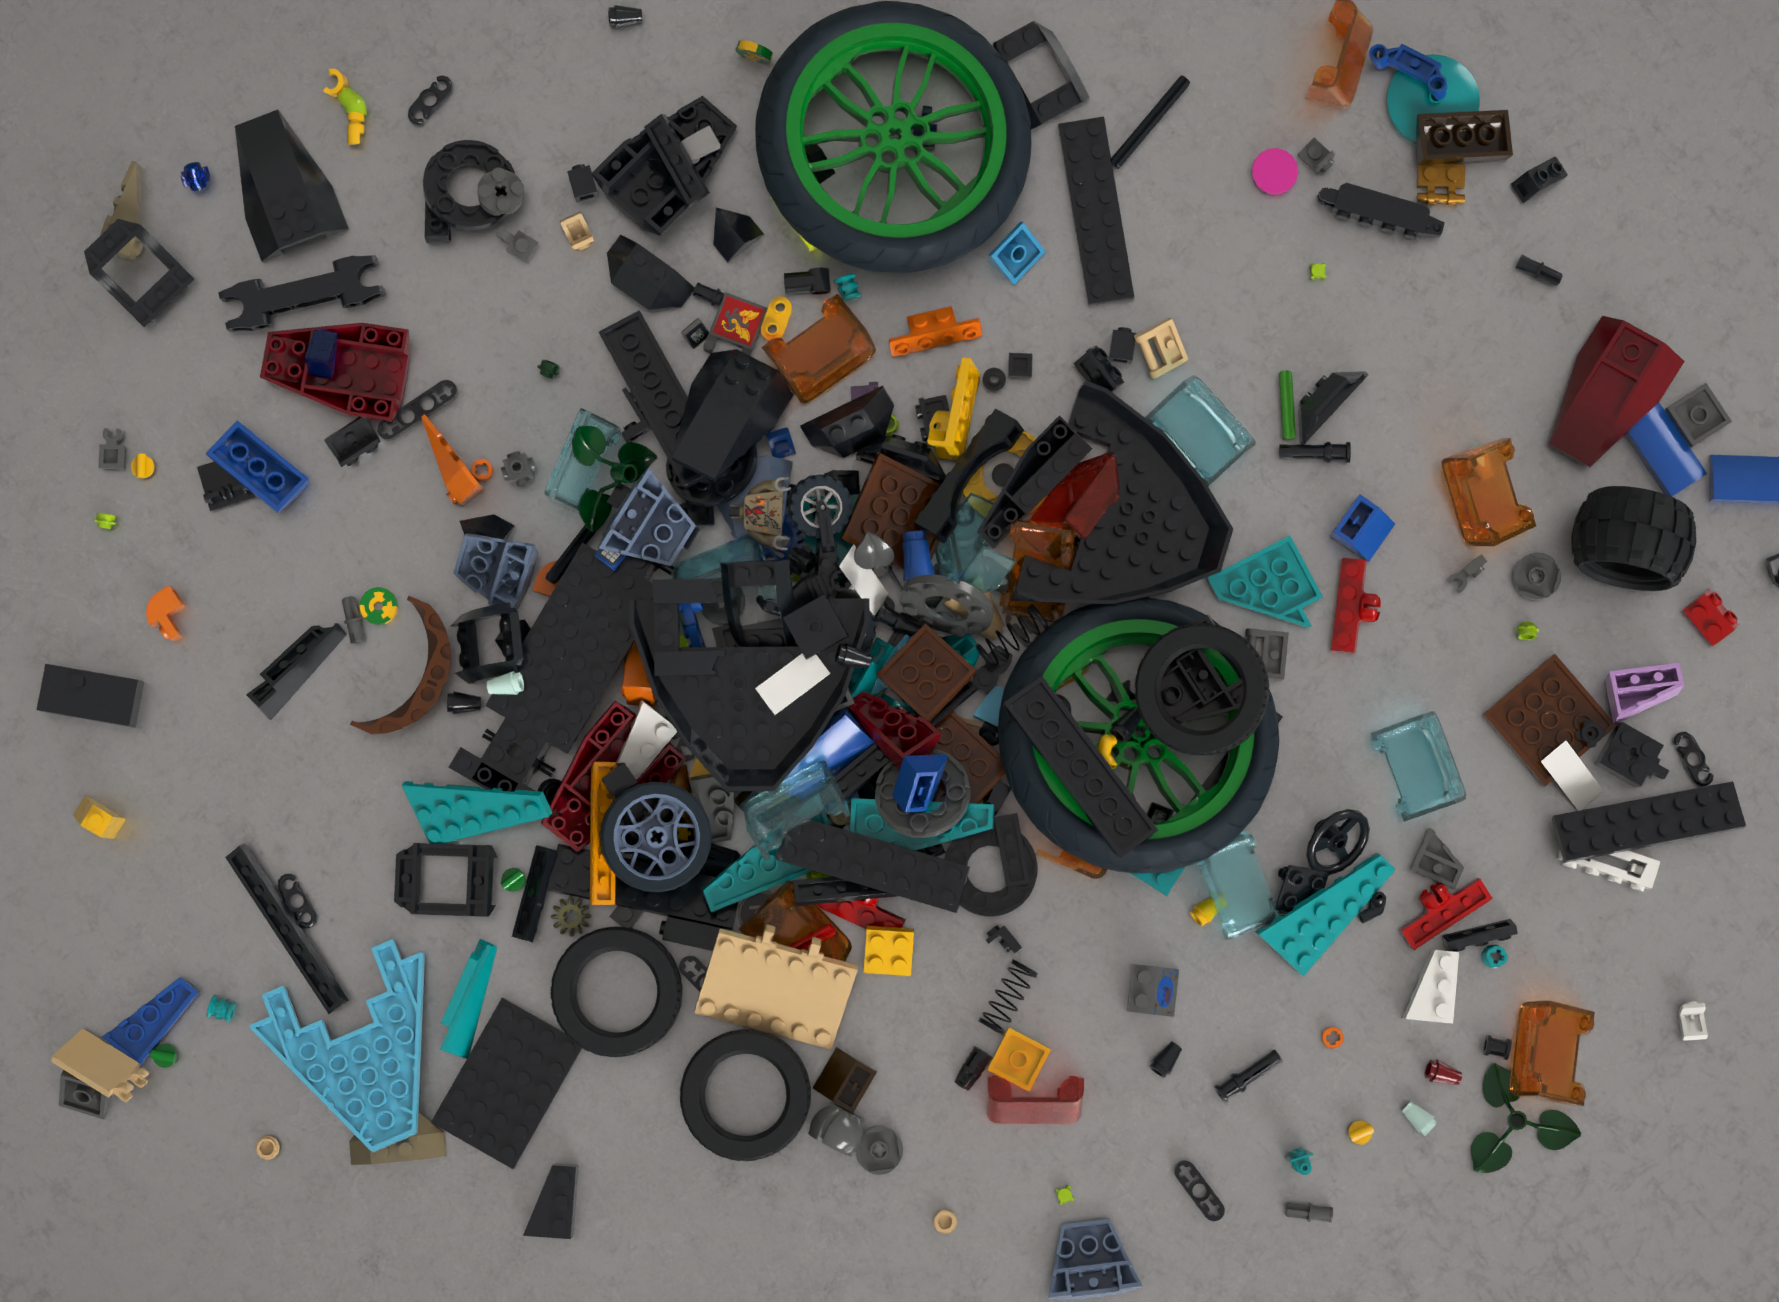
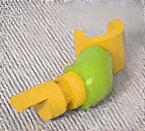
(353, 104)

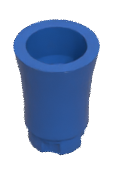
(916, 555)

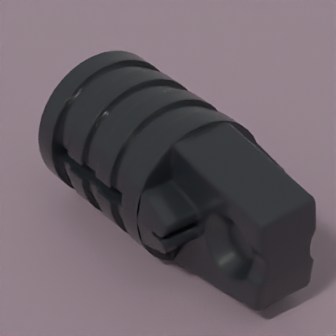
(972, 1068)

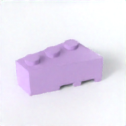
(1641, 688)

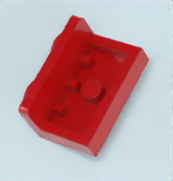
(1711, 617)

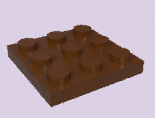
(926, 673)

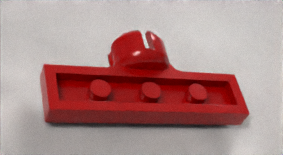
(1352, 605)
(1444, 911)
(864, 913)

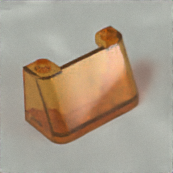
(1339, 84)
(822, 351)
(1485, 495)
(1045, 542)
(794, 923)
(1548, 1052)

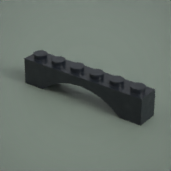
(995, 437)

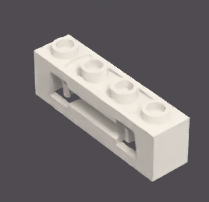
(1645, 873)

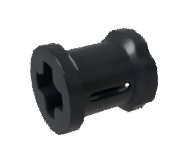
(1497, 1047)

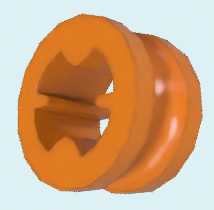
(482, 462)
(1327, 1032)

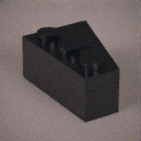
(556, 1204)

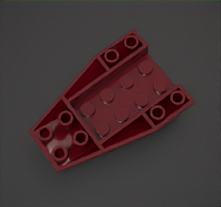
(367, 368)
(1612, 388)
(601, 744)

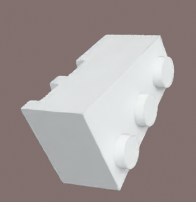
(1436, 989)

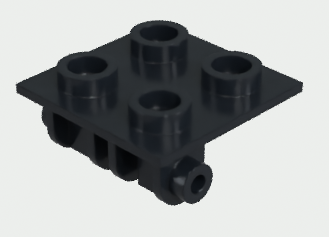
(221, 487)
(1298, 885)

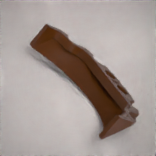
(431, 684)

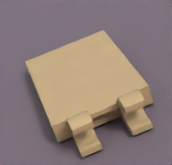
(100, 1065)

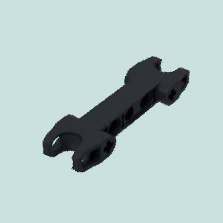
(340, 284)

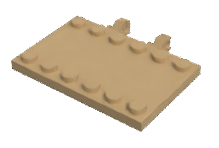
(776, 987)

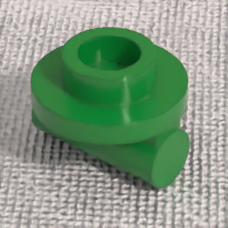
(513, 879)
(164, 1055)

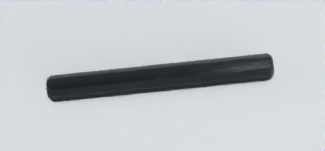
(1149, 121)

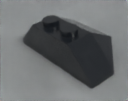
(646, 276)
(1328, 397)
(851, 424)
(912, 455)

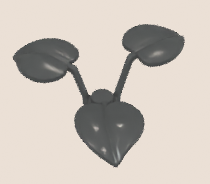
(877, 555)

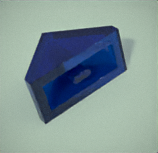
(322, 353)

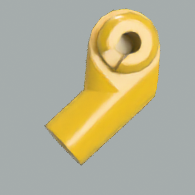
(1105, 746)

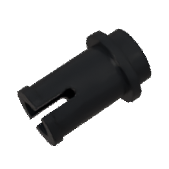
(708, 294)

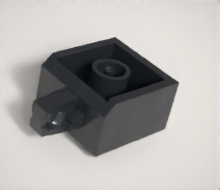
(1644, 753)

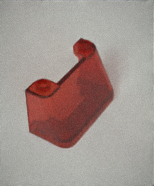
(1005, 1109)

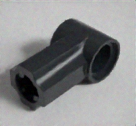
(813, 281)

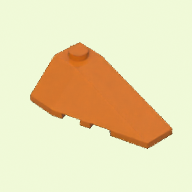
(456, 476)

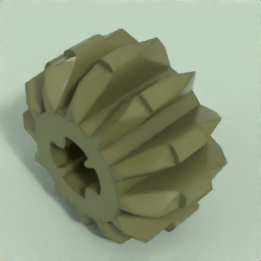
(569, 908)

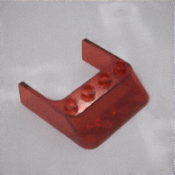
(1082, 495)

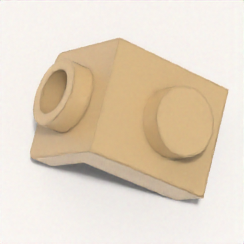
(577, 231)

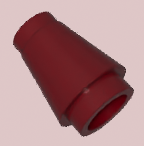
(1440, 1072)

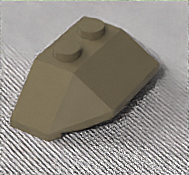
(425, 1144)

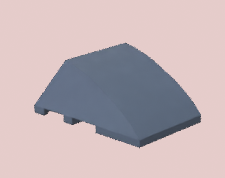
(766, 469)
(648, 523)
(496, 568)
(1091, 1263)

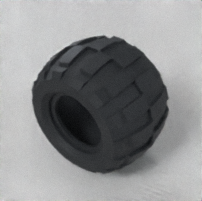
(1633, 538)

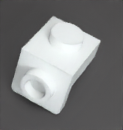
(1692, 1021)

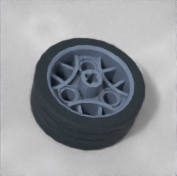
(682, 868)

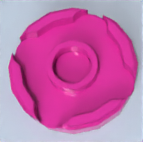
(1274, 171)

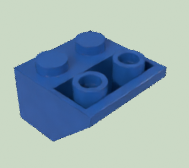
(1363, 528)
(918, 781)

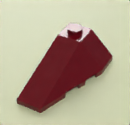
(894, 729)

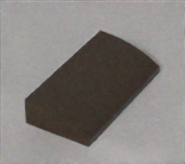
(1463, 137)

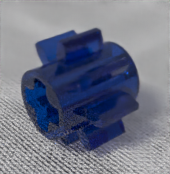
(195, 176)

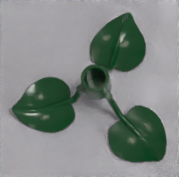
(634, 459)
(1489, 1151)

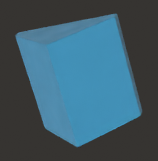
(1016, 253)

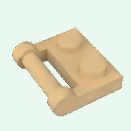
(1167, 344)

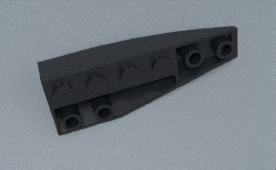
(1035, 475)

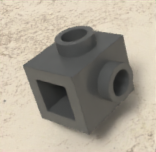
(522, 476)

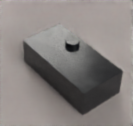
(90, 695)

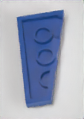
(152, 1021)

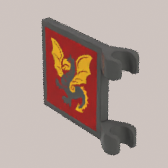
(736, 323)

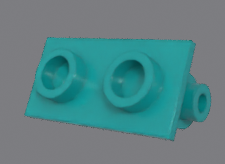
(1300, 1160)

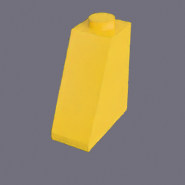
(98, 818)

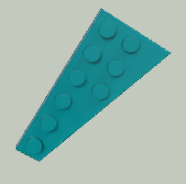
(467, 811)
(868, 822)
(751, 876)
(1319, 919)

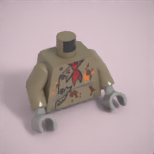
(763, 512)

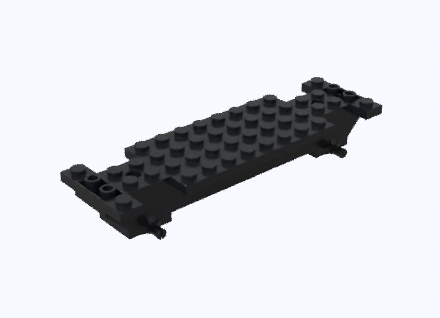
(564, 665)

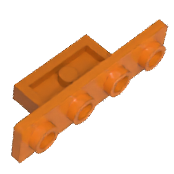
(934, 330)

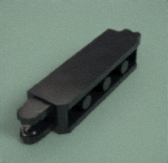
(1381, 210)

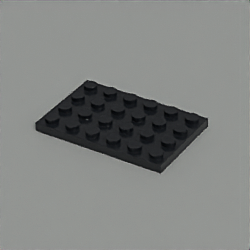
(507, 1083)

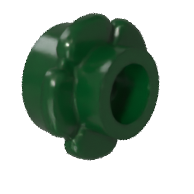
(548, 368)

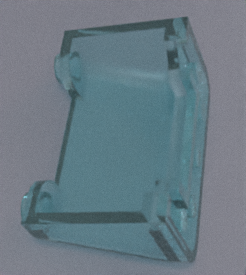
(1202, 428)
(1420, 765)
(1239, 888)

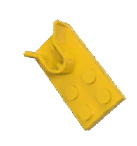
(953, 427)

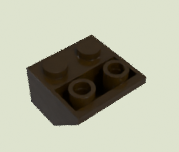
(844, 1080)

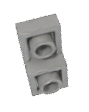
(701, 144)

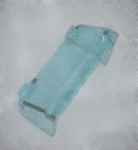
(570, 477)
(966, 552)
(709, 562)
(791, 804)

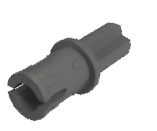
(353, 620)
(1309, 1212)

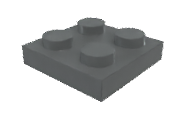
(1698, 415)

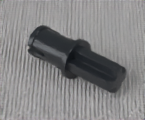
(1539, 270)

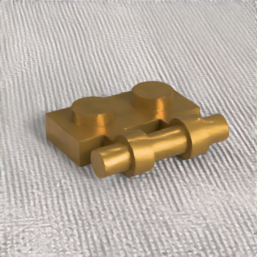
(1441, 176)

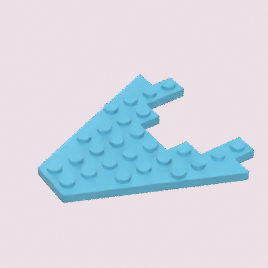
(369, 1073)

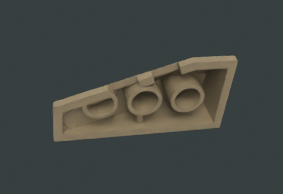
(129, 208)

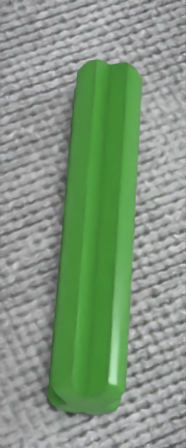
(1287, 404)

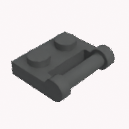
(1273, 651)

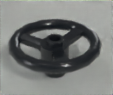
(1335, 838)

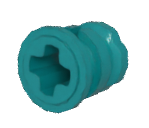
(848, 287)
(1488, 961)
(221, 1009)

